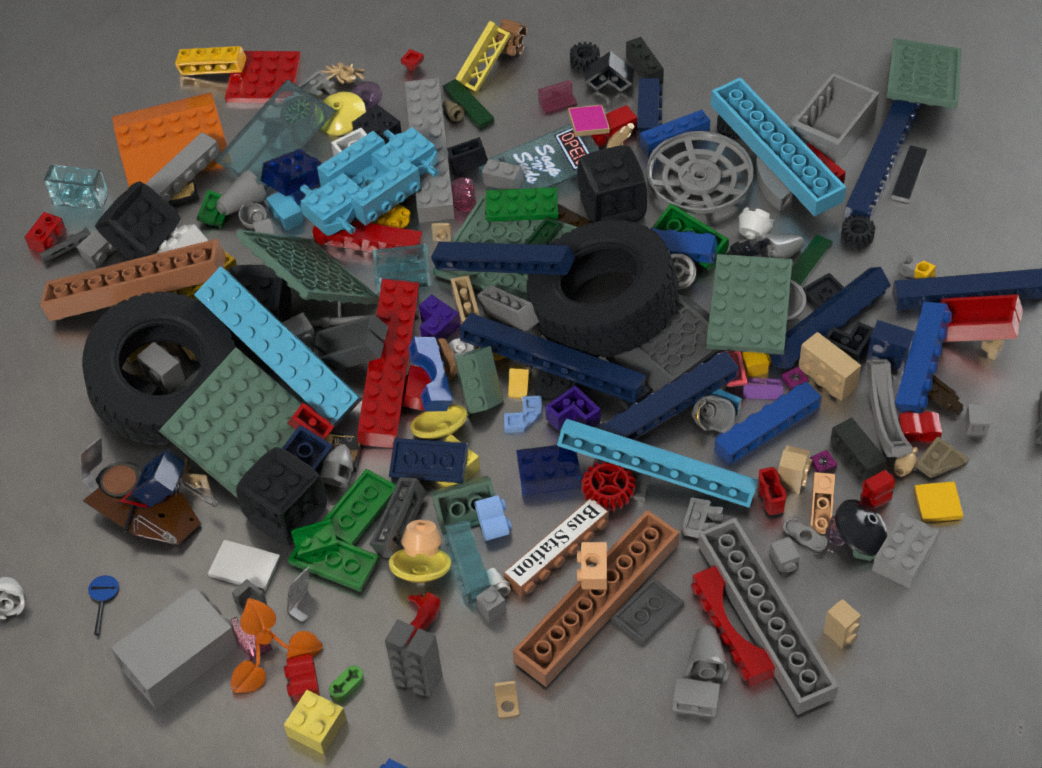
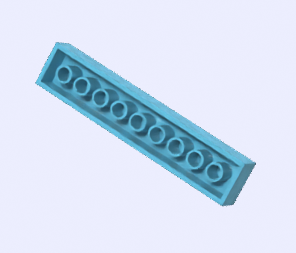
(778, 146)
(278, 346)

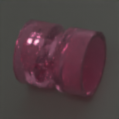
(463, 194)

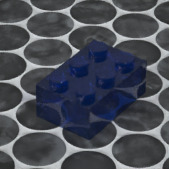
(291, 172)
(548, 470)

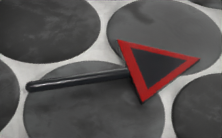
(130, 500)

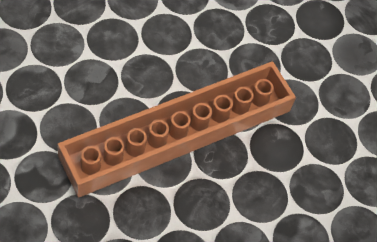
(118, 282)
(586, 611)

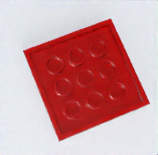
(262, 76)

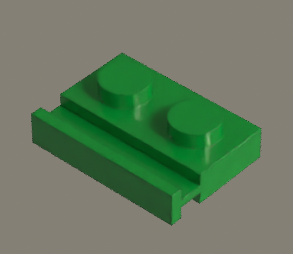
(208, 212)
(314, 538)

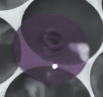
(369, 93)

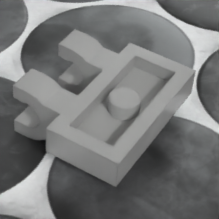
(318, 82)
(697, 515)

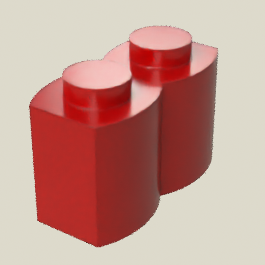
(920, 427)
(878, 489)
(771, 491)
(302, 676)

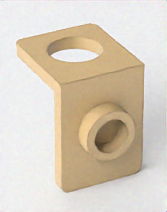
(441, 231)
(195, 480)
(506, 693)

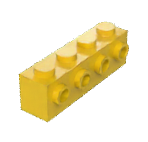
(210, 60)

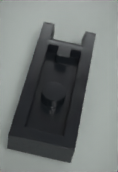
(747, 248)

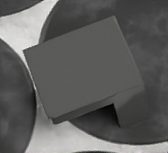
(245, 591)

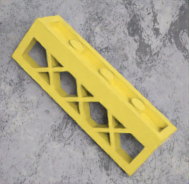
(485, 42)

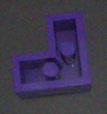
(438, 319)
(572, 406)

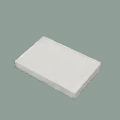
(241, 562)

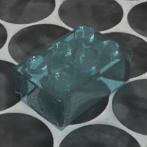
(76, 187)
(402, 264)

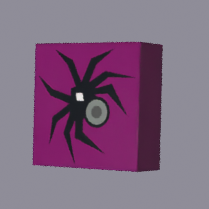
(794, 377)
(823, 462)

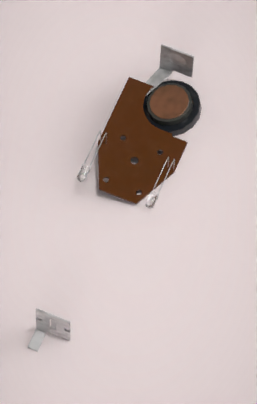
(120, 479)

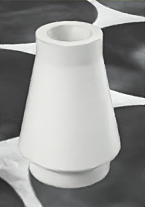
(498, 582)

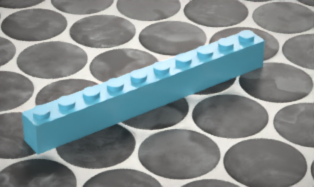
(657, 462)

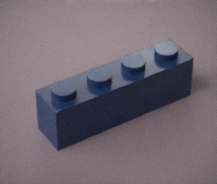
(649, 104)

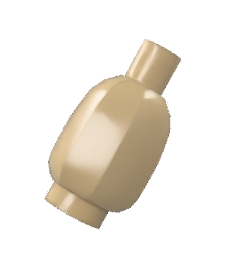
(906, 464)

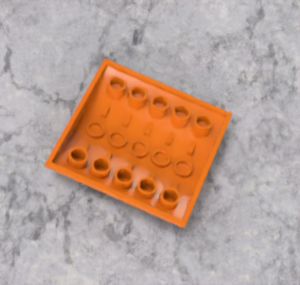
(158, 133)

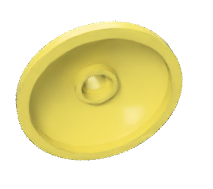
(347, 108)
(439, 424)
(419, 568)

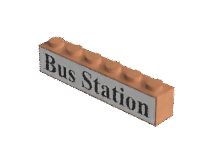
(556, 547)

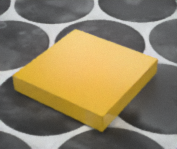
(938, 502)

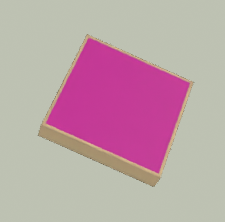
(588, 120)

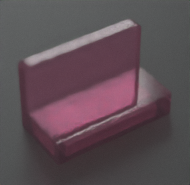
(556, 97)
(248, 641)

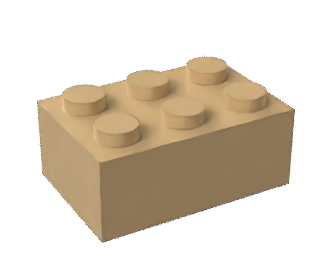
(829, 366)

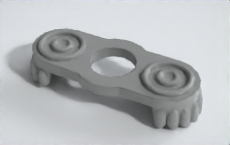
(794, 529)

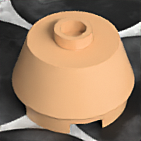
(421, 538)

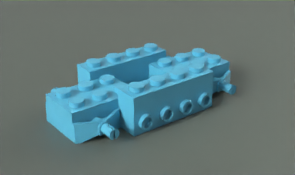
(389, 170)

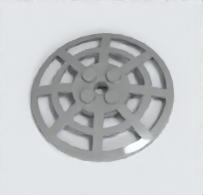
(699, 167)

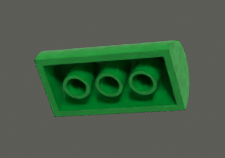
(680, 221)

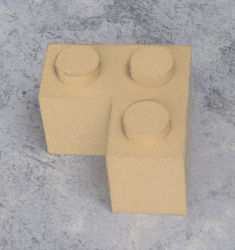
(794, 468)

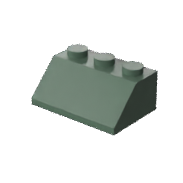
(478, 379)
(457, 501)

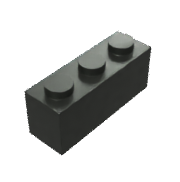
(644, 60)
(858, 449)

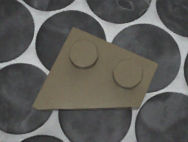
(940, 458)

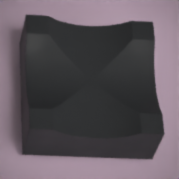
(551, 385)

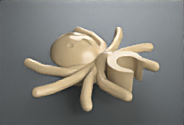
(346, 73)

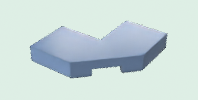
(523, 420)

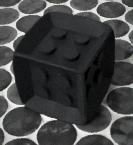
(612, 185)
(138, 221)
(267, 288)
(281, 494)

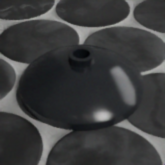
(861, 526)

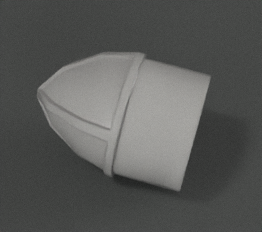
(337, 467)

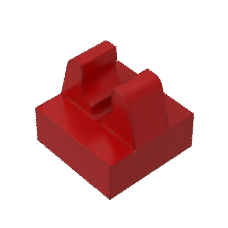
(412, 60)

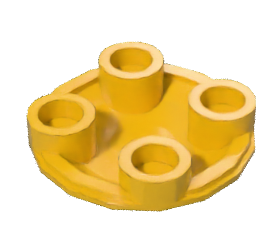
(395, 217)

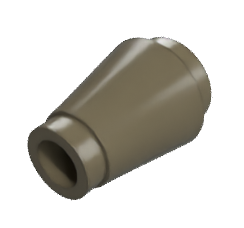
(453, 110)

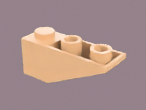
(822, 501)

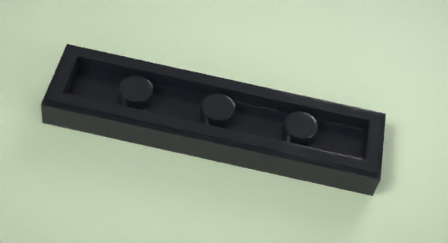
(909, 174)

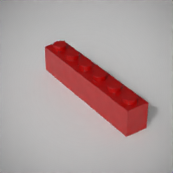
(370, 237)

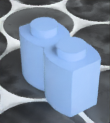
(492, 517)

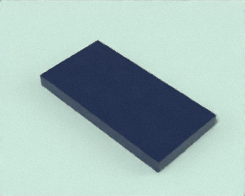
(429, 460)

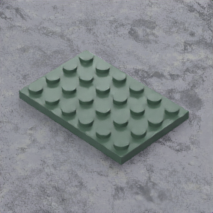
(924, 73)
(749, 304)

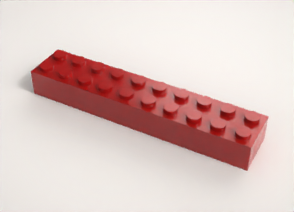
(387, 375)

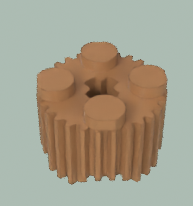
(517, 31)

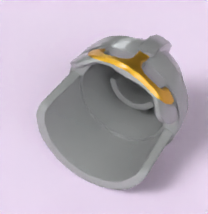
(717, 413)

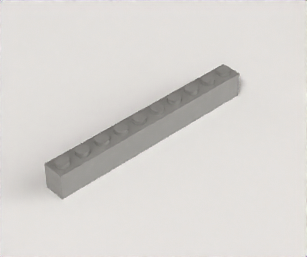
(166, 183)

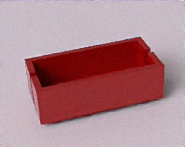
(983, 318)

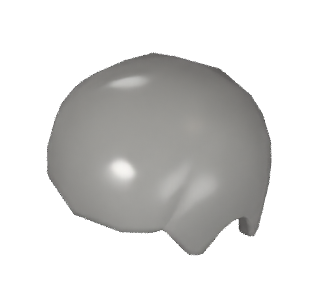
(252, 213)

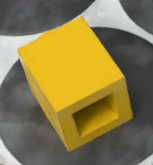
(755, 363)

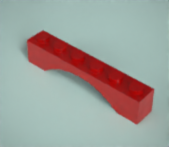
(752, 660)

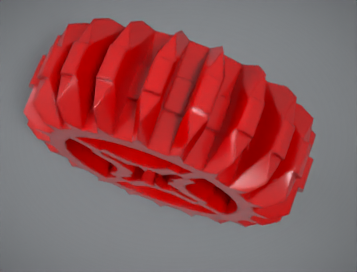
(607, 477)

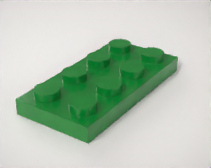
(521, 204)
(360, 506)
(342, 565)

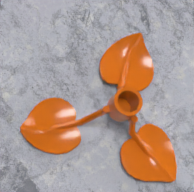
(257, 621)

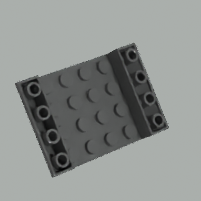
(673, 350)

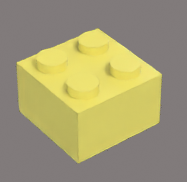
(315, 721)

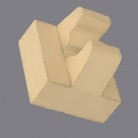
(992, 348)

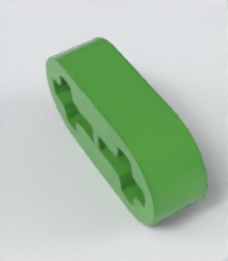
(345, 683)

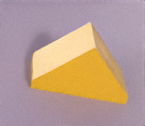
(519, 380)

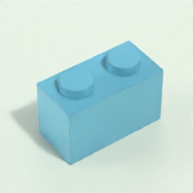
(285, 210)

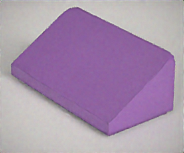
(763, 388)

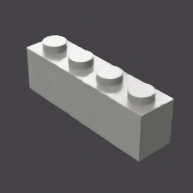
(508, 308)

